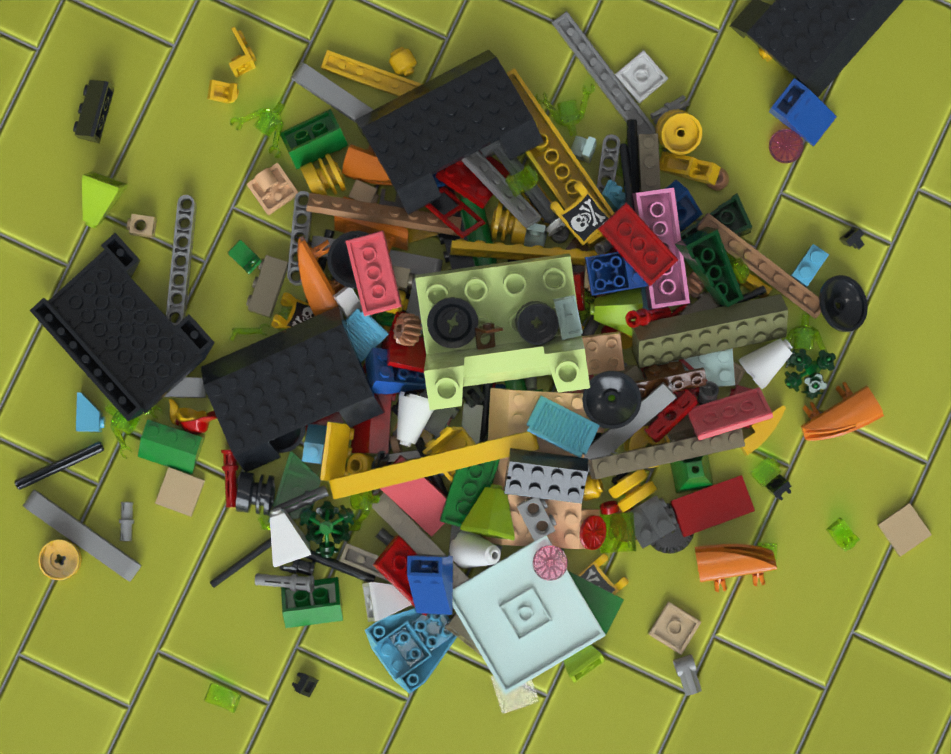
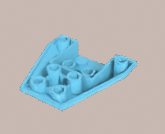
(410, 645)

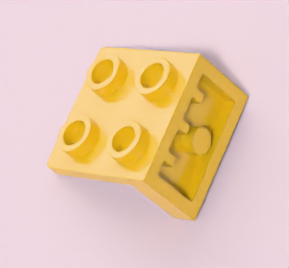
(245, 63)
(450, 439)

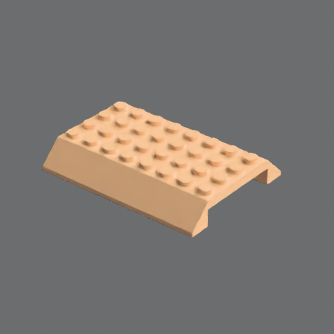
(508, 416)

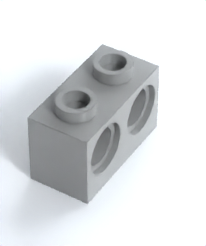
(532, 519)

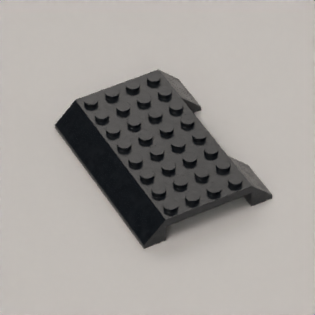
(813, 36)
(446, 124)
(121, 333)
(288, 385)

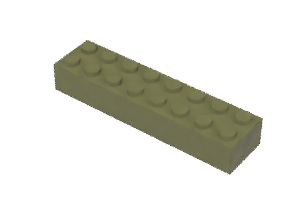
(710, 331)

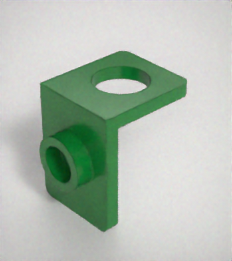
(244, 256)

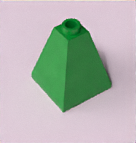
(686, 480)

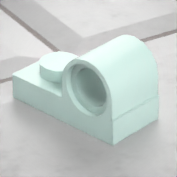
(584, 148)
(535, 235)

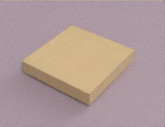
(180, 492)
(904, 529)
(674, 628)

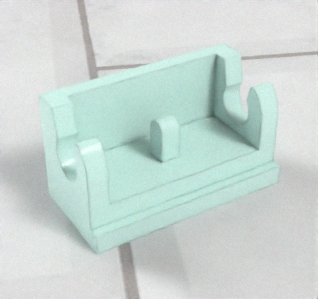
(568, 317)

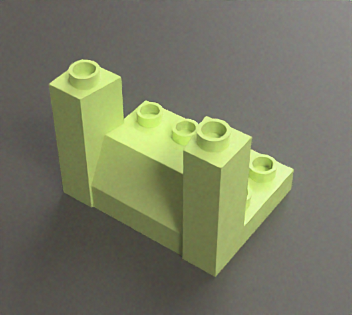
(497, 295)

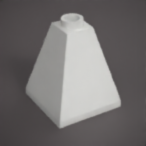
(286, 538)
(382, 600)

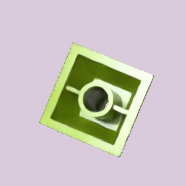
(99, 197)
(613, 308)
(490, 515)
(583, 662)

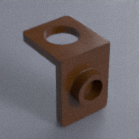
(488, 328)

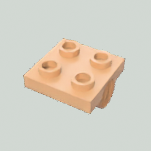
(272, 188)
(603, 352)

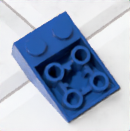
(803, 112)
(611, 274)
(390, 379)
(431, 583)

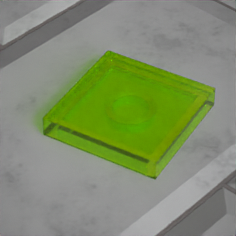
(619, 533)

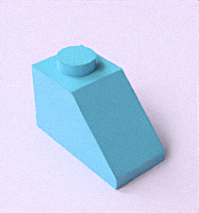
(88, 416)
(314, 444)

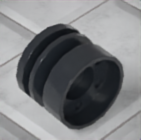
(543, 332)
(255, 493)

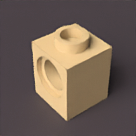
(364, 192)
(148, 231)

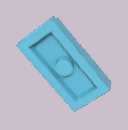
(613, 195)

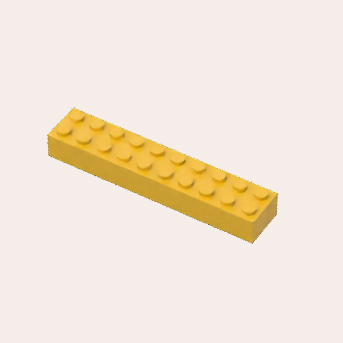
(555, 159)

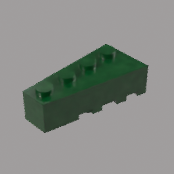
(729, 214)
(711, 264)

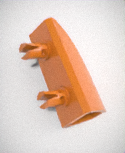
(364, 166)
(395, 235)
(316, 285)
(845, 417)
(733, 560)

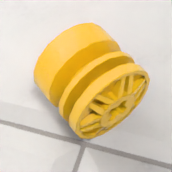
(324, 177)
(507, 223)
(49, 555)

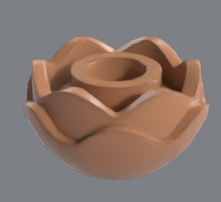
(722, 182)

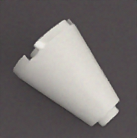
(766, 361)
(412, 417)
(473, 550)

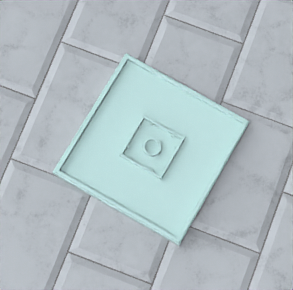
(523, 620)

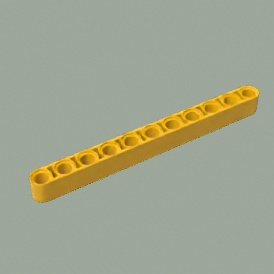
(431, 464)

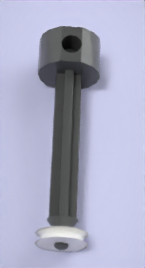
(535, 194)

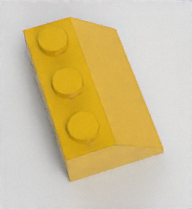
(336, 450)

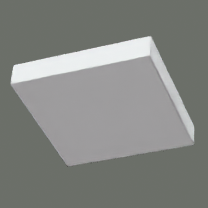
(641, 77)

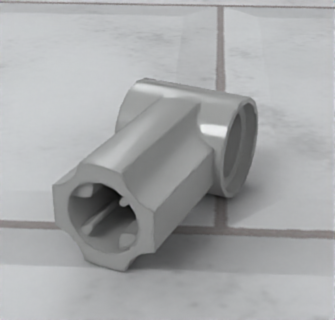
(686, 670)

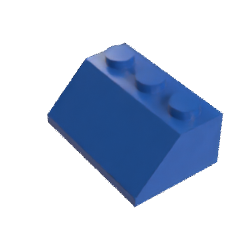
(686, 206)

